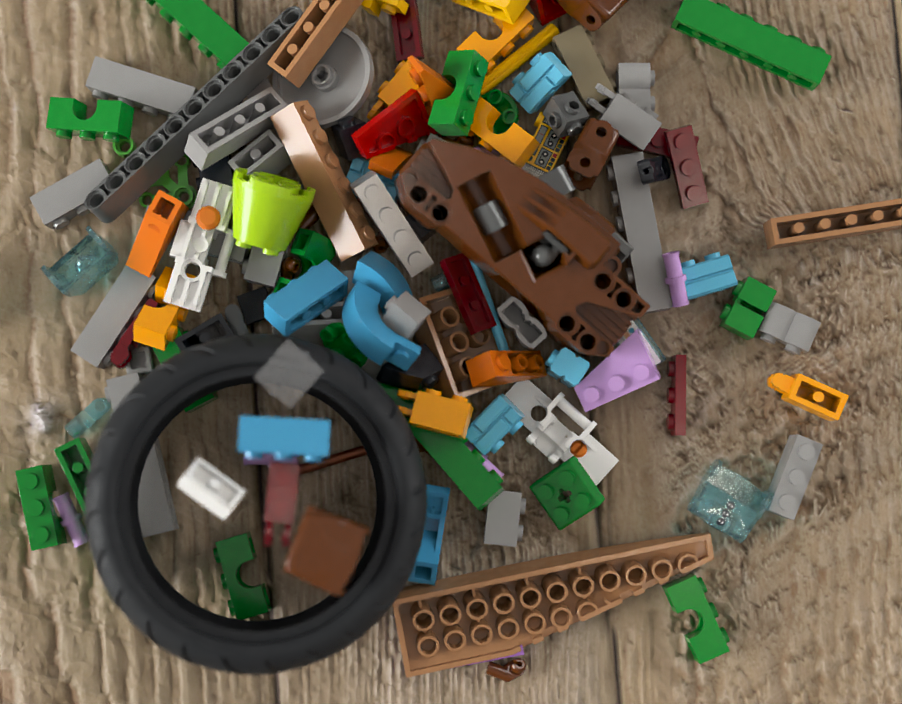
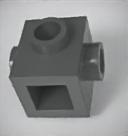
(566, 114)

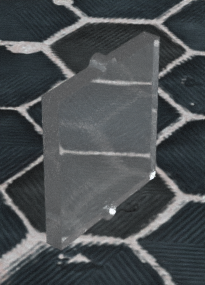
(289, 374)

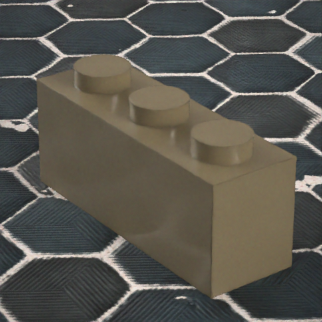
(587, 68)

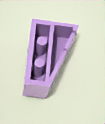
(622, 372)

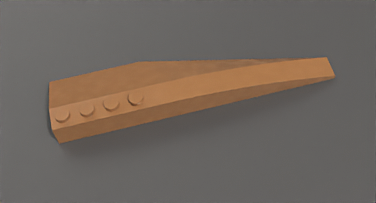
(521, 603)

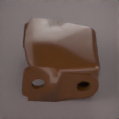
(592, 13)
(591, 152)
(325, 549)

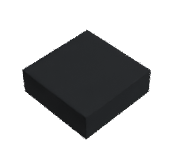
(253, 305)

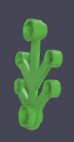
(165, 180)

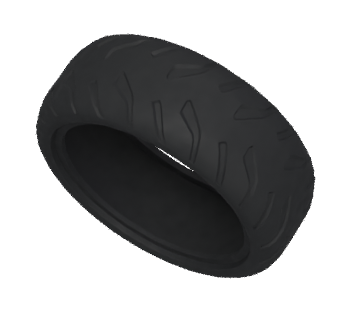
(248, 644)

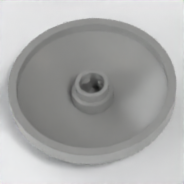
(337, 82)

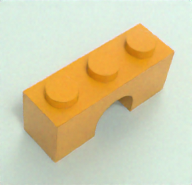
(504, 44)
(513, 145)
(159, 325)

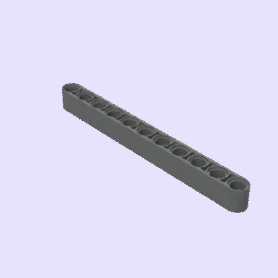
(168, 142)

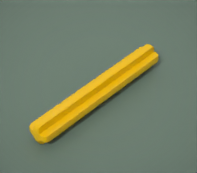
(519, 57)

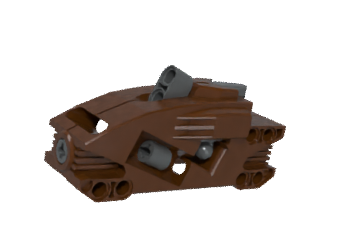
(497, 210)

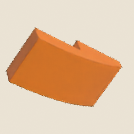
(390, 162)

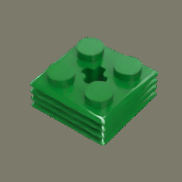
(567, 477)

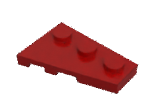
(397, 124)

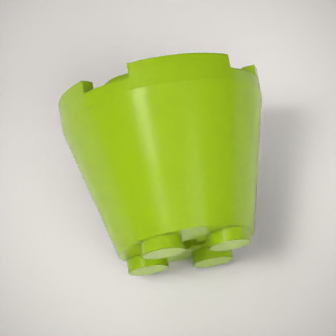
(267, 210)

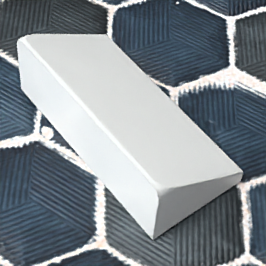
(211, 488)

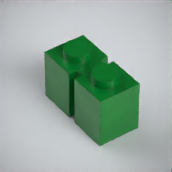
(745, 311)

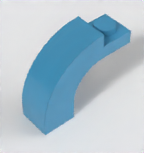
(381, 276)
(371, 334)
(428, 557)

